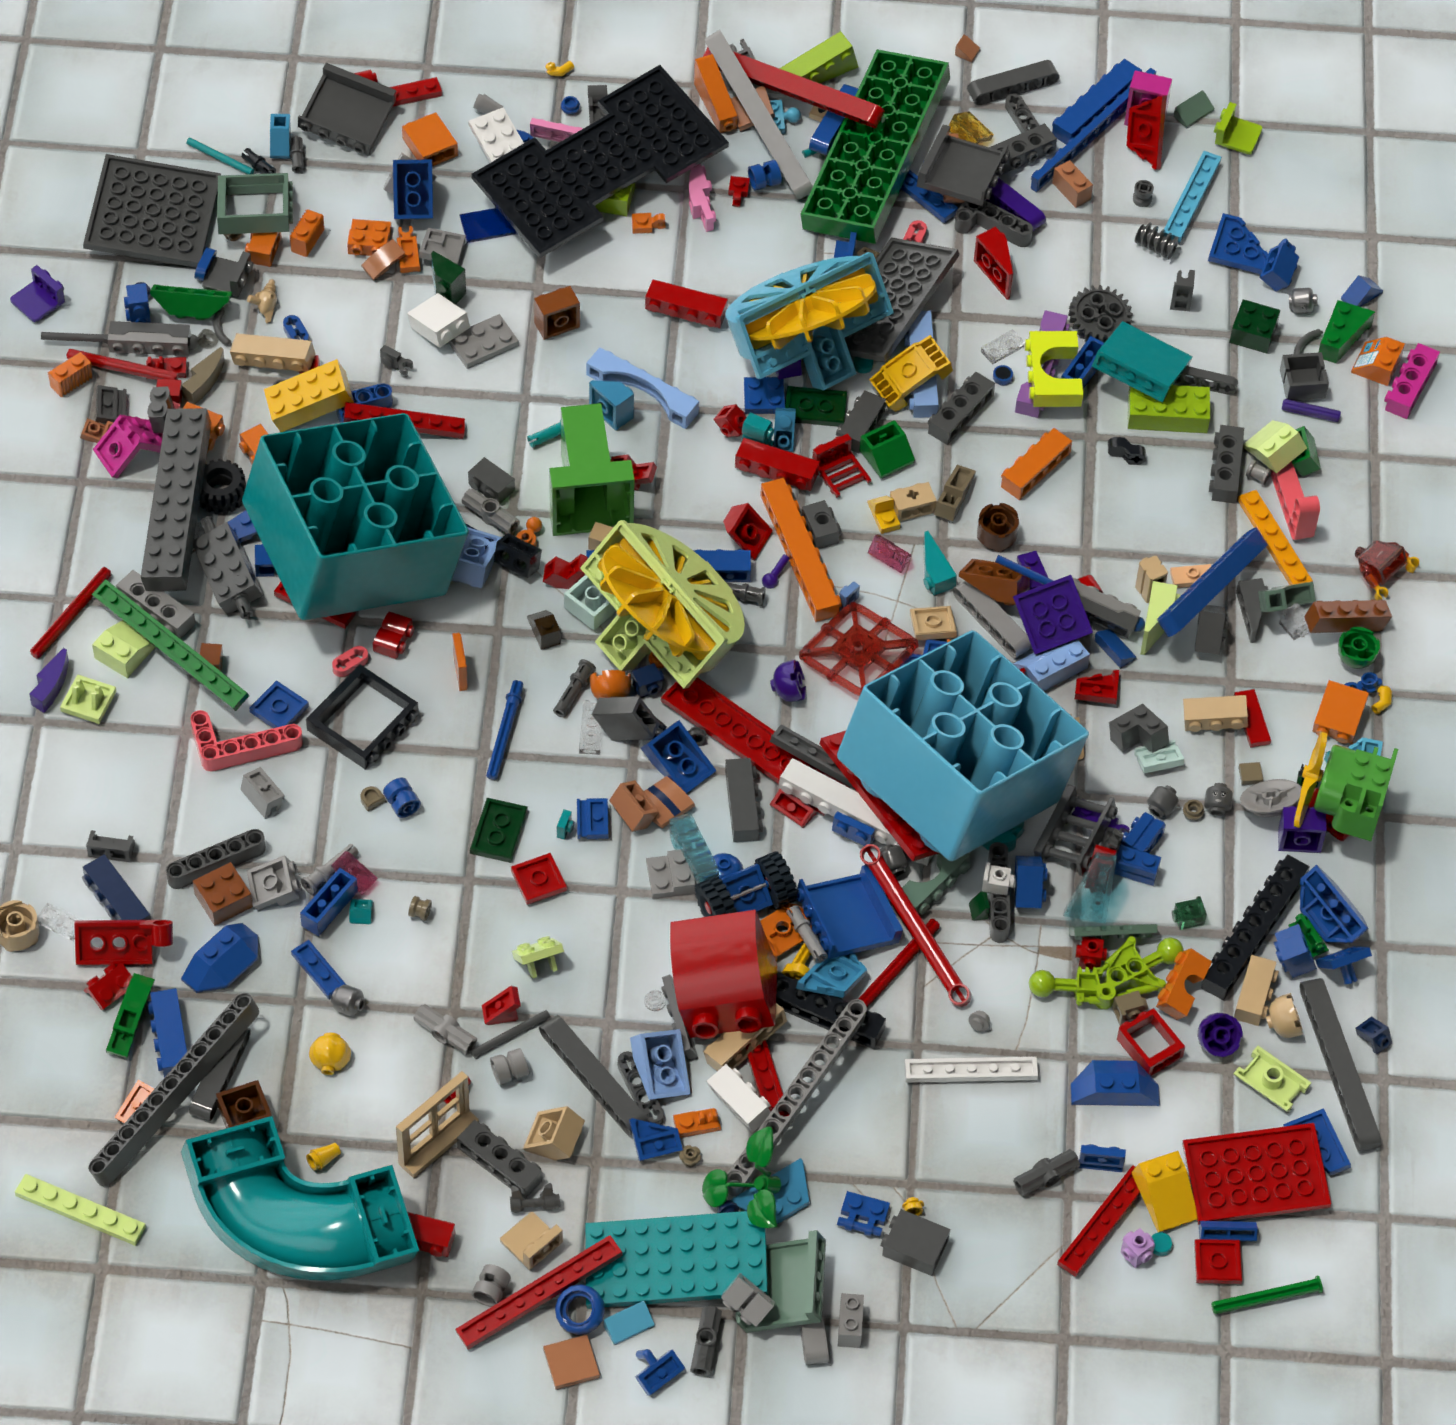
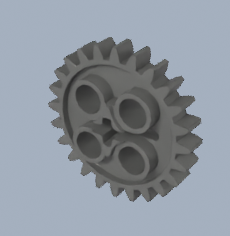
(1100, 313)

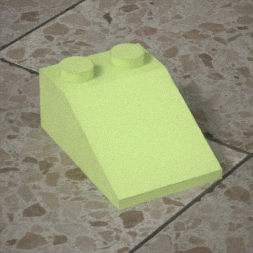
(1276, 445)
(1161, 598)
(121, 648)

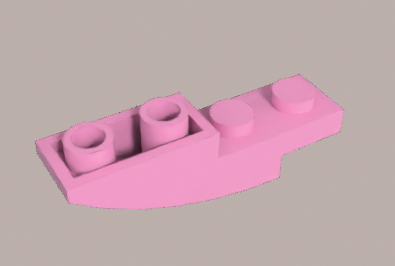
(699, 197)

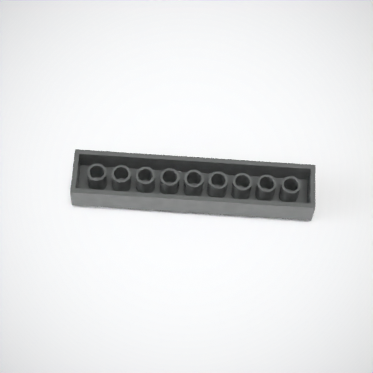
(176, 500)

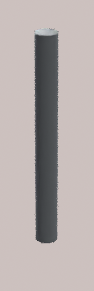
(510, 1033)

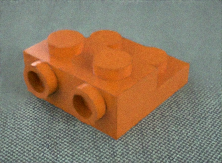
(367, 236)

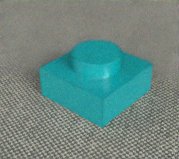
(565, 824)

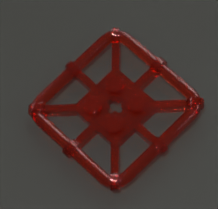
(855, 637)

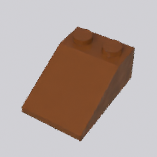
(995, 580)

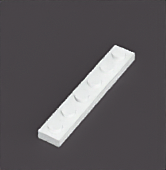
(971, 1069)

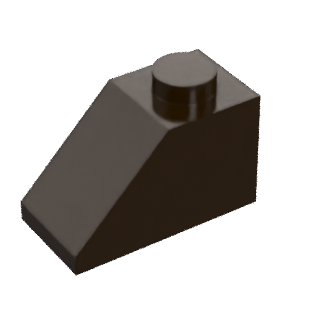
(545, 629)

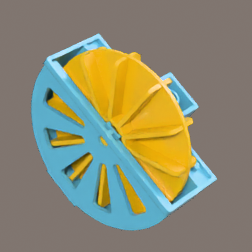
(809, 316)

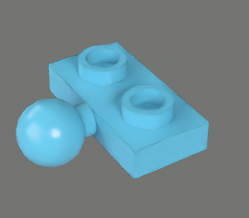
(792, 115)

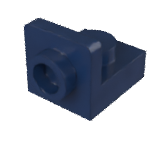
(1375, 1033)

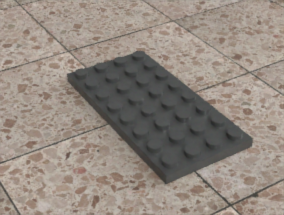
(910, 278)

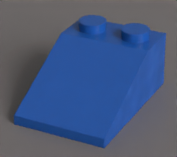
(678, 757)

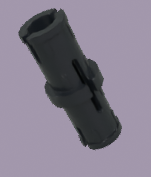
(258, 162)

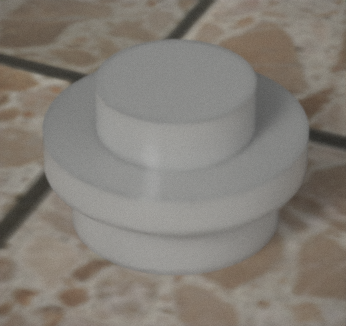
(979, 1021)

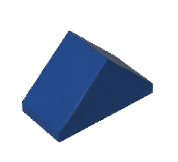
(1361, 291)

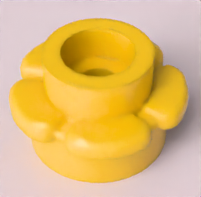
(913, 1206)

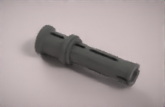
(745, 591)
(578, 681)

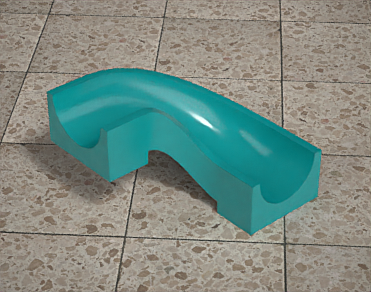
(290, 1222)

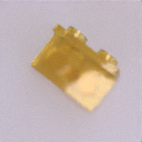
(969, 128)

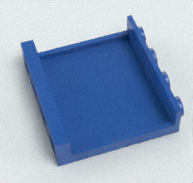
(850, 914)

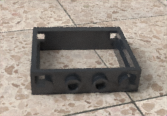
(340, 695)

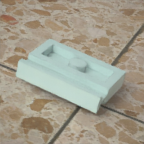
(1164, 758)

